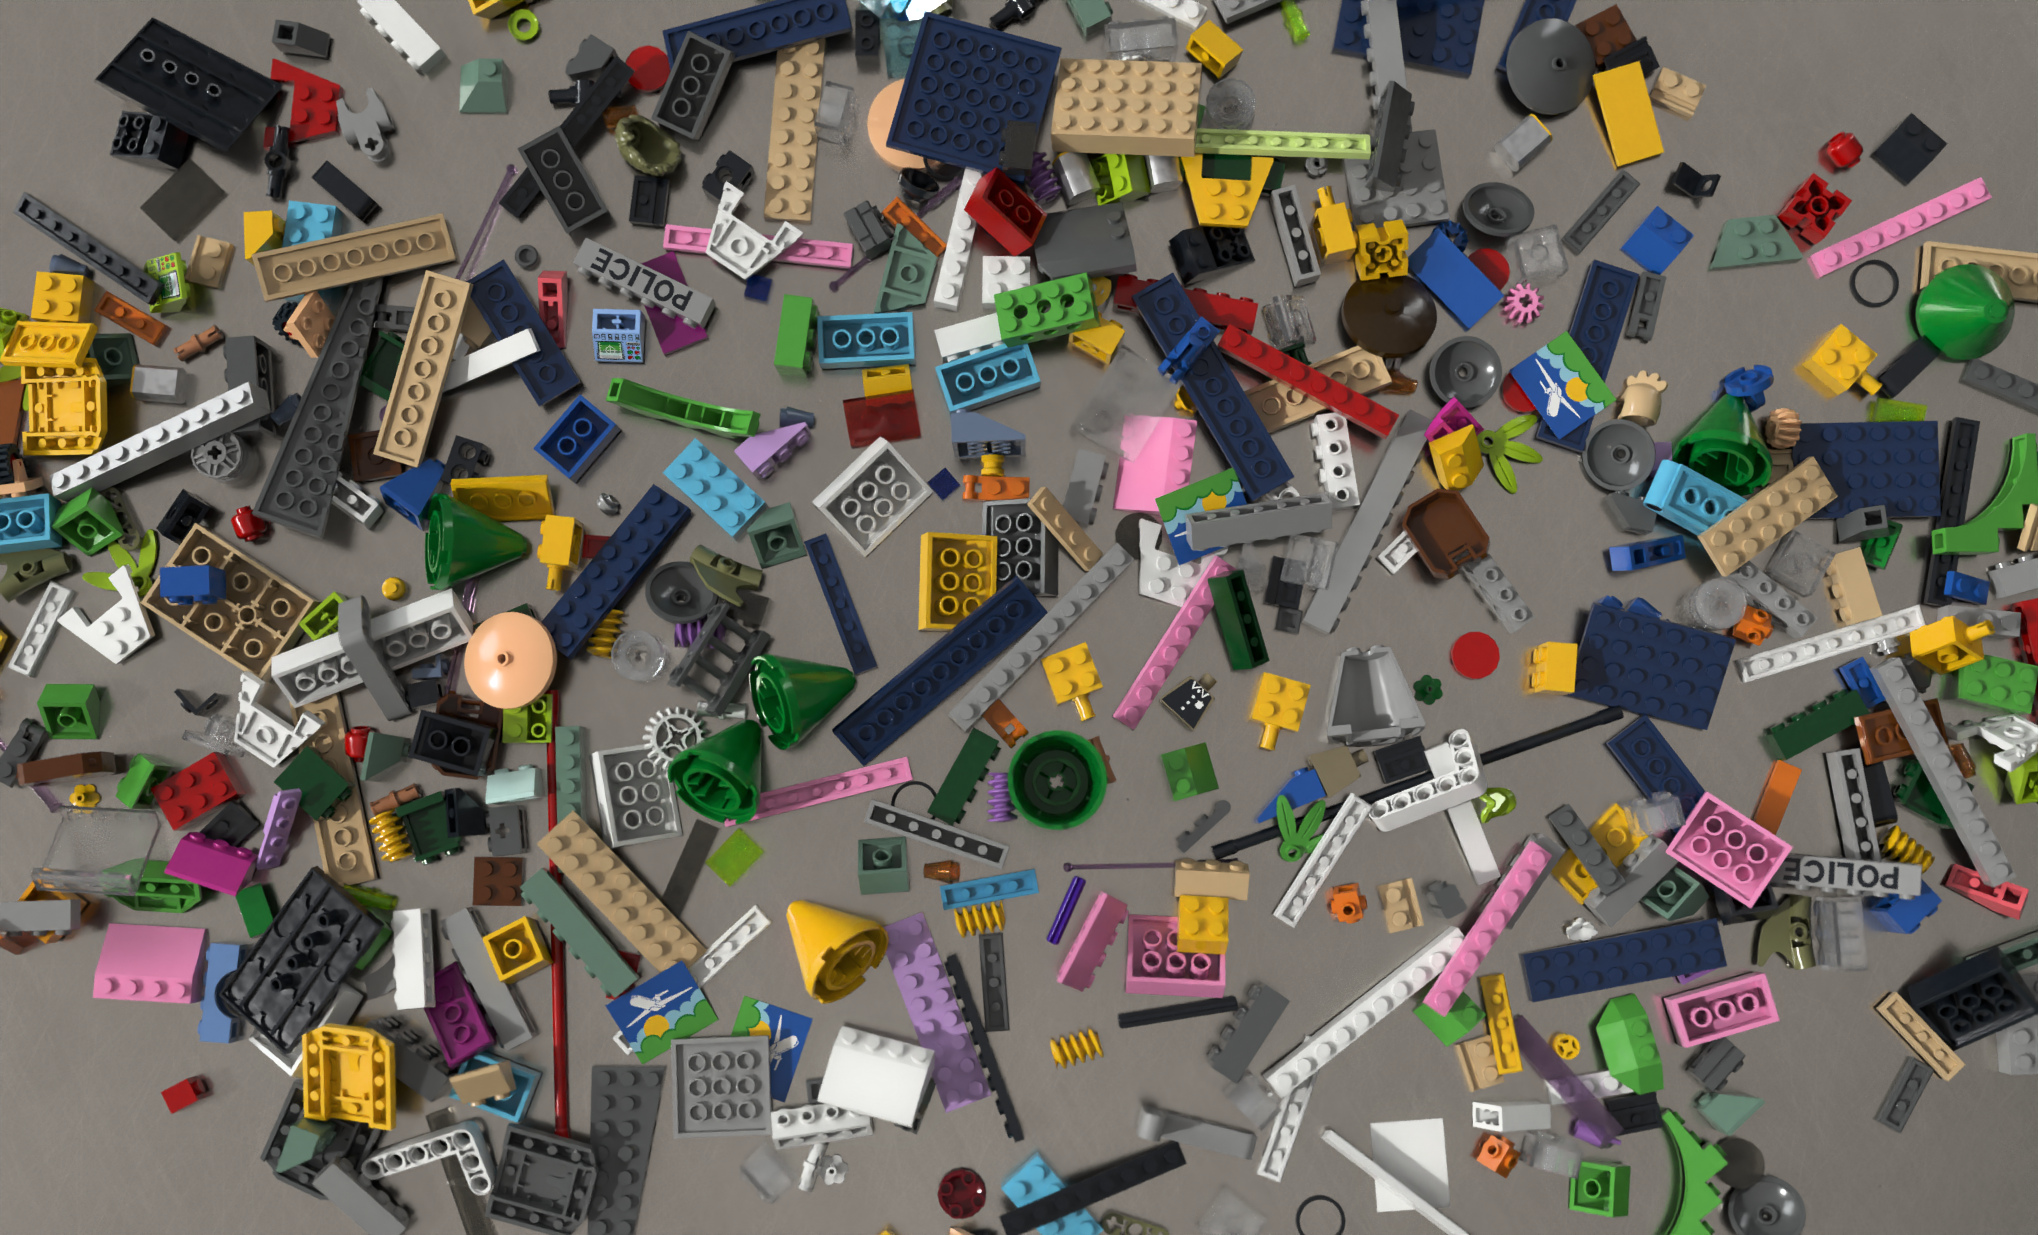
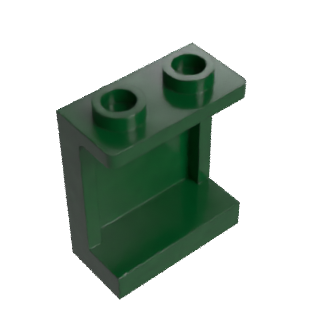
(382, 365)
(319, 782)
(1919, 797)
(427, 828)

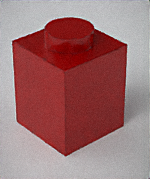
(184, 1094)

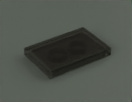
(182, 199)

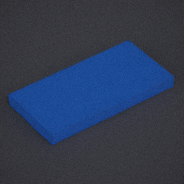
(1454, 278)

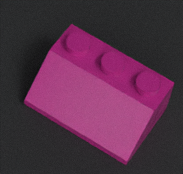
(212, 863)

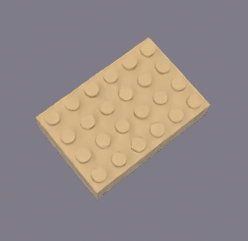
(1127, 107)
(258, 611)

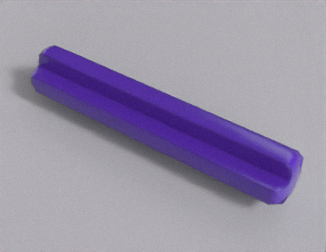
(1066, 910)

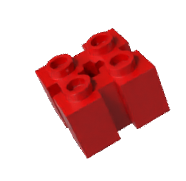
(1827, 206)

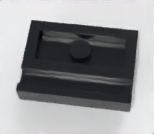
(1633, 52)
(649, 200)
(1280, 592)
(1402, 759)
(230, 825)
(1636, 1112)

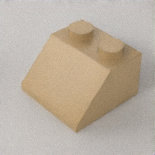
(483, 1083)

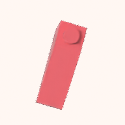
(553, 303)
(2003, 899)

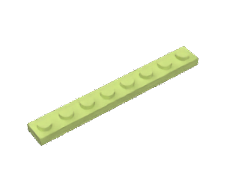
(1283, 143)

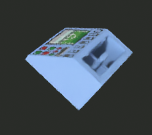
(618, 335)

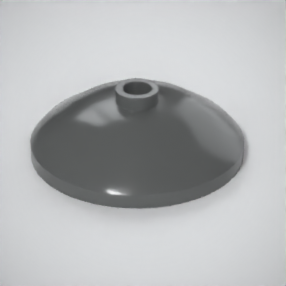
(1498, 209)
(1482, 369)
(1602, 457)
(674, 583)
(1768, 1197)

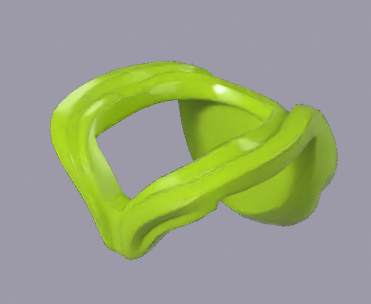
(1499, 803)

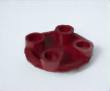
(961, 1194)

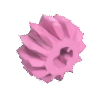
(1531, 299)

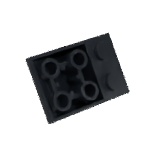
(149, 140)
(1210, 251)

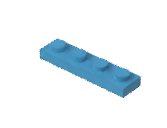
(989, 889)

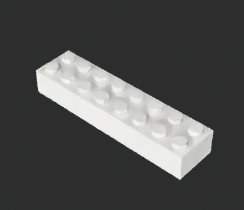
(401, 636)

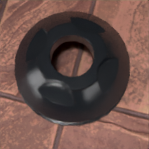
(917, 185)

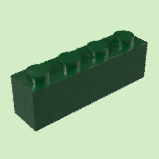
(1239, 168)
(1238, 619)
(1816, 725)
(963, 777)

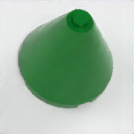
(1965, 311)
(1727, 447)
(465, 543)
(795, 695)
(722, 773)

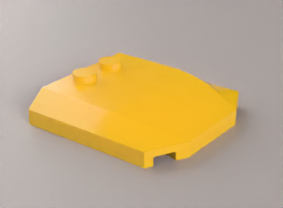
(65, 410)
(349, 1075)

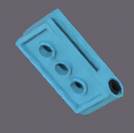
(1689, 497)

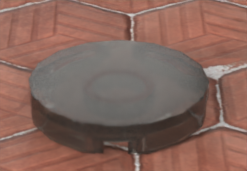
(1128, 533)
(1744, 1164)

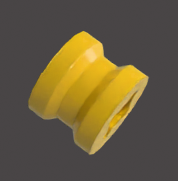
(992, 465)
(1570, 1047)

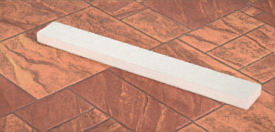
(1830, 644)
(719, 954)
(1392, 1183)

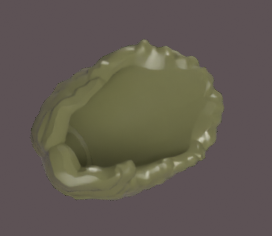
(647, 145)

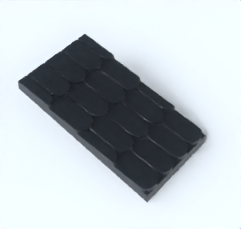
(188, 84)
(301, 960)

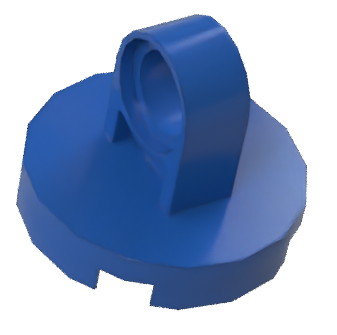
(1750, 385)

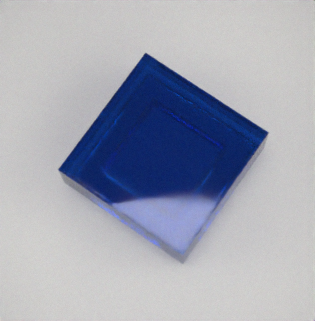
(758, 288)
(943, 484)

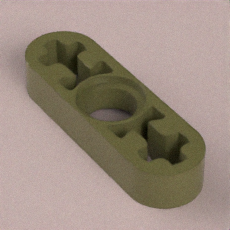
(120, 501)
(1155, 1229)

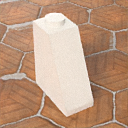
(1511, 1115)

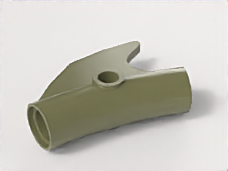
(30, 569)
(724, 574)
(1780, 936)

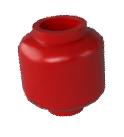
(1844, 150)
(248, 526)
(356, 742)

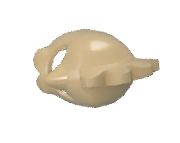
(1642, 398)

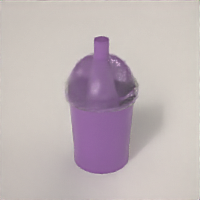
(1584, 1133)

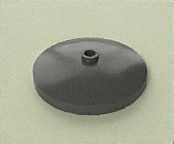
(1550, 66)

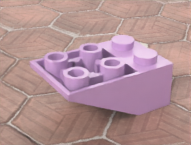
(770, 447)

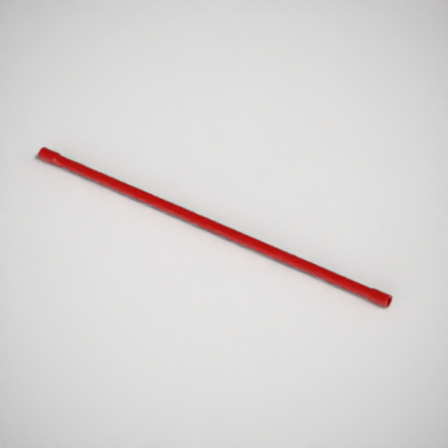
(557, 955)

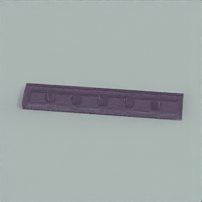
(1565, 1082)

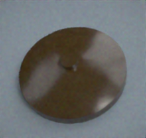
(1389, 315)

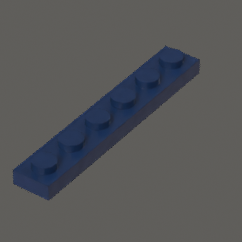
(840, 604)

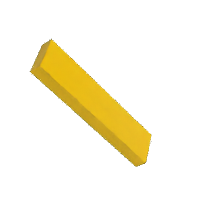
(1501, 1024)

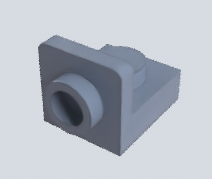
(428, 671)

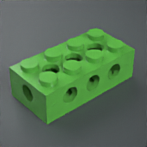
(1039, 297)

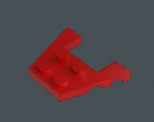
(313, 104)

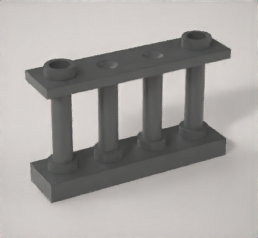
(741, 661)

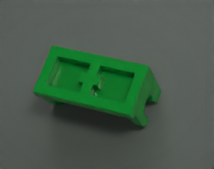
(254, 910)

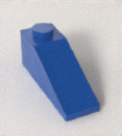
(1647, 553)
(1298, 791)

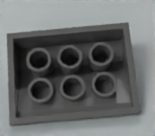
(1389, 137)
(1023, 546)

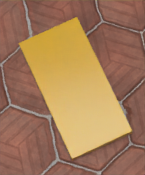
(1628, 113)
(49, 344)
(507, 497)
(1615, 840)

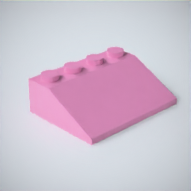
(1158, 469)
(1728, 849)
(1092, 941)
(151, 964)
(1158, 968)

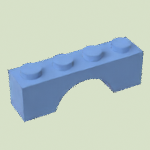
(217, 1020)

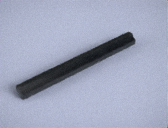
(1177, 1012)

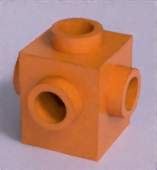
(1754, 626)
(1348, 903)
(1499, 1155)

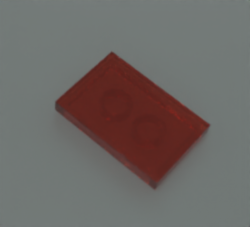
(883, 415)

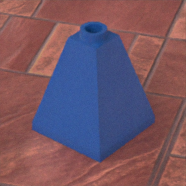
(413, 490)

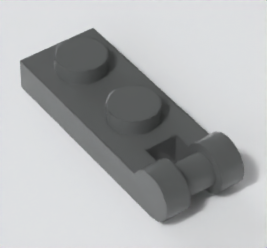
(1646, 305)
(400, 318)
(20, 750)
(1203, 824)

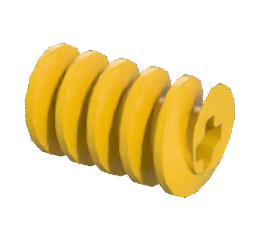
(604, 635)
(390, 837)
(1905, 848)
(980, 919)
(1076, 1049)

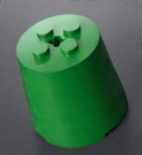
(1053, 755)

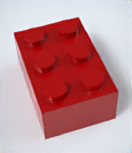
(1005, 212)
(198, 791)

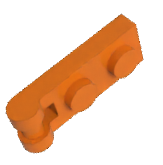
(995, 488)
(999, 718)

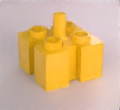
(1381, 250)

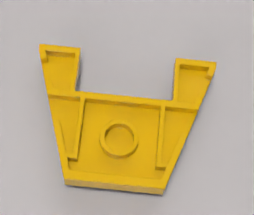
(1225, 200)

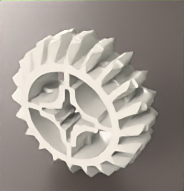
(668, 728)

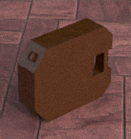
(1441, 526)
(488, 715)
(66, 769)

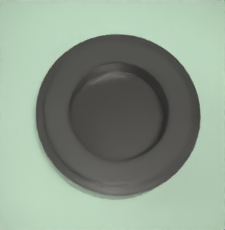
(527, 257)

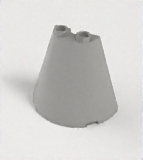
(1372, 700)

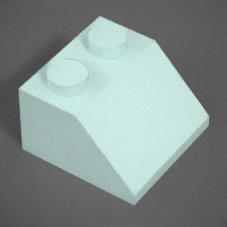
(514, 786)

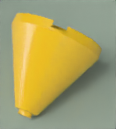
(834, 948)

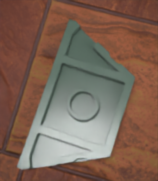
(1754, 242)
(906, 273)

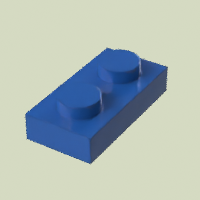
(1966, 588)
(1860, 678)

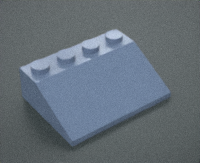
(978, 436)

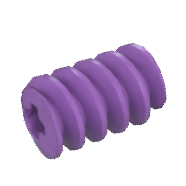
(1041, 181)
(688, 632)
(1002, 799)

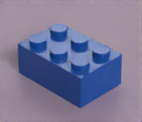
(577, 438)

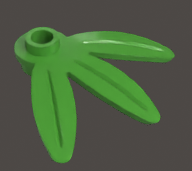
(1301, 839)

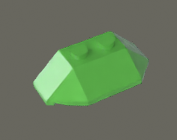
(161, 891)
(1630, 1045)

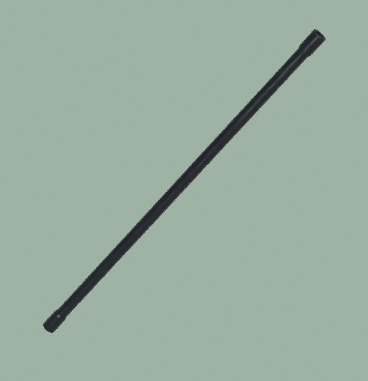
(1600, 718)

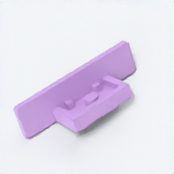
(278, 828)

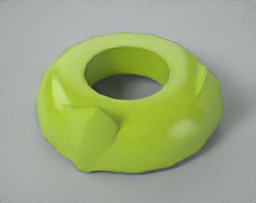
(516, 17)

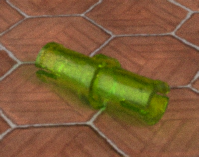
(1295, 18)
(369, 897)

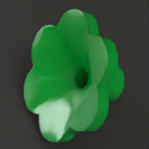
(1422, 693)

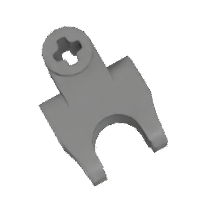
(367, 126)

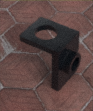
(1693, 182)
(191, 705)

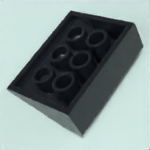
(1973, 999)

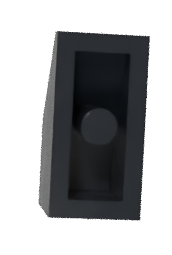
(463, 815)

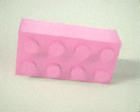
(1721, 1009)

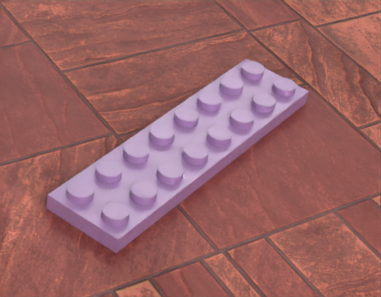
(935, 1012)

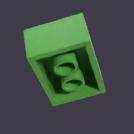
(796, 336)
(1996, 685)

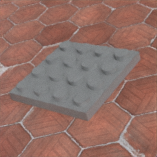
(1421, 193)
(721, 1086)

